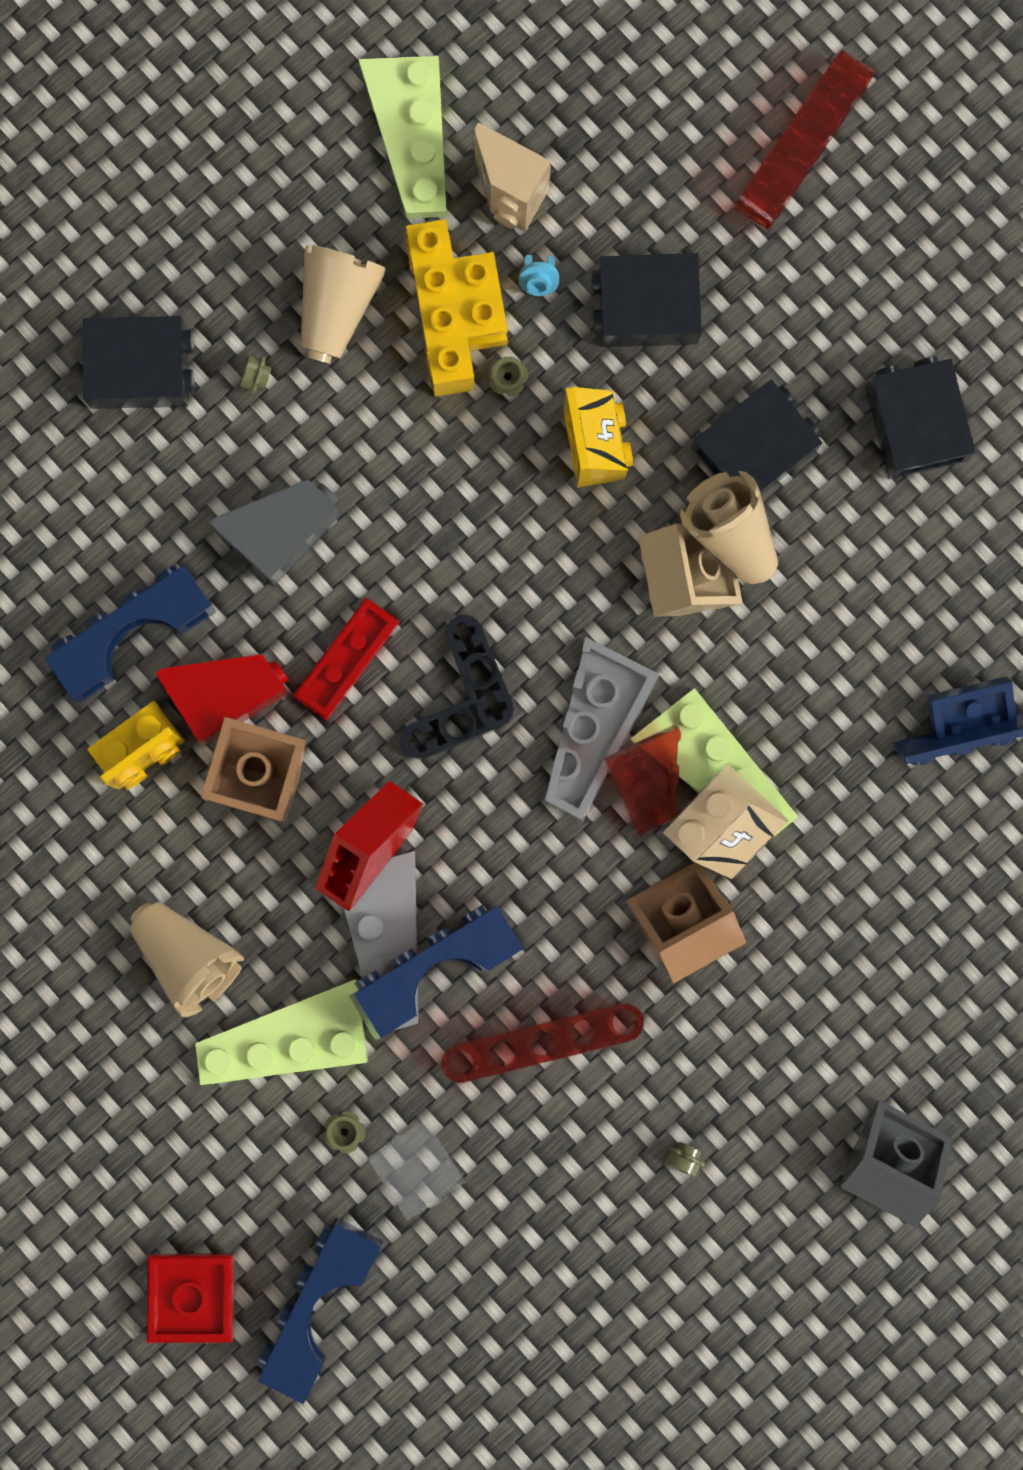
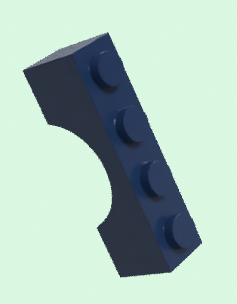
(85, 661)
(390, 999)
(296, 1358)

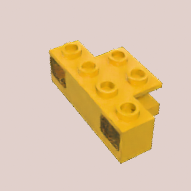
(456, 303)

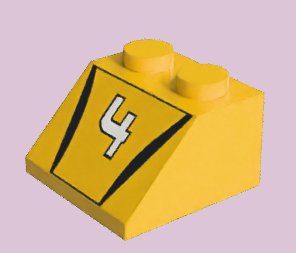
(595, 436)

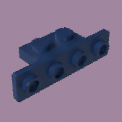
(965, 720)

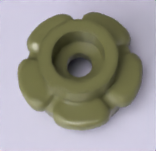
(504, 366)
(255, 374)
(336, 1140)
(684, 1159)

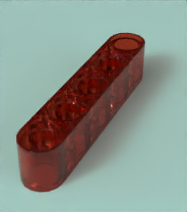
(804, 140)
(563, 1047)

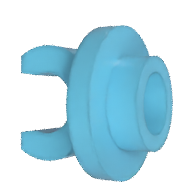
(539, 277)

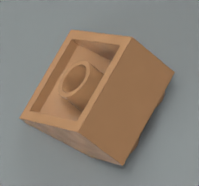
(255, 770)
(686, 921)

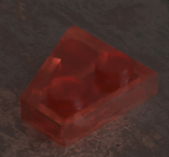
(647, 778)

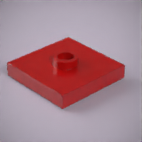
(190, 1298)

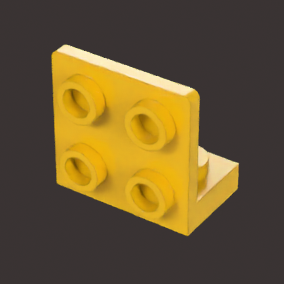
(136, 747)

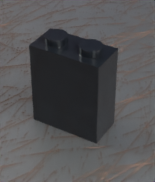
(647, 300)
(137, 362)
(919, 417)
(759, 438)

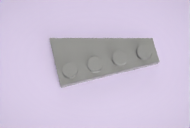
(600, 716)
(385, 919)

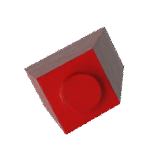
(223, 689)
(367, 844)

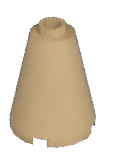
(334, 299)
(733, 525)
(184, 957)

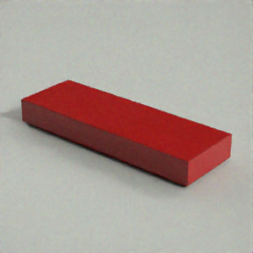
(346, 659)

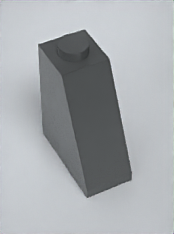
(279, 527)

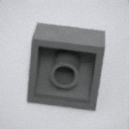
(898, 1164)

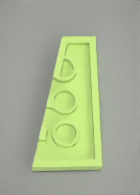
(409, 117)
(710, 746)
(297, 1038)

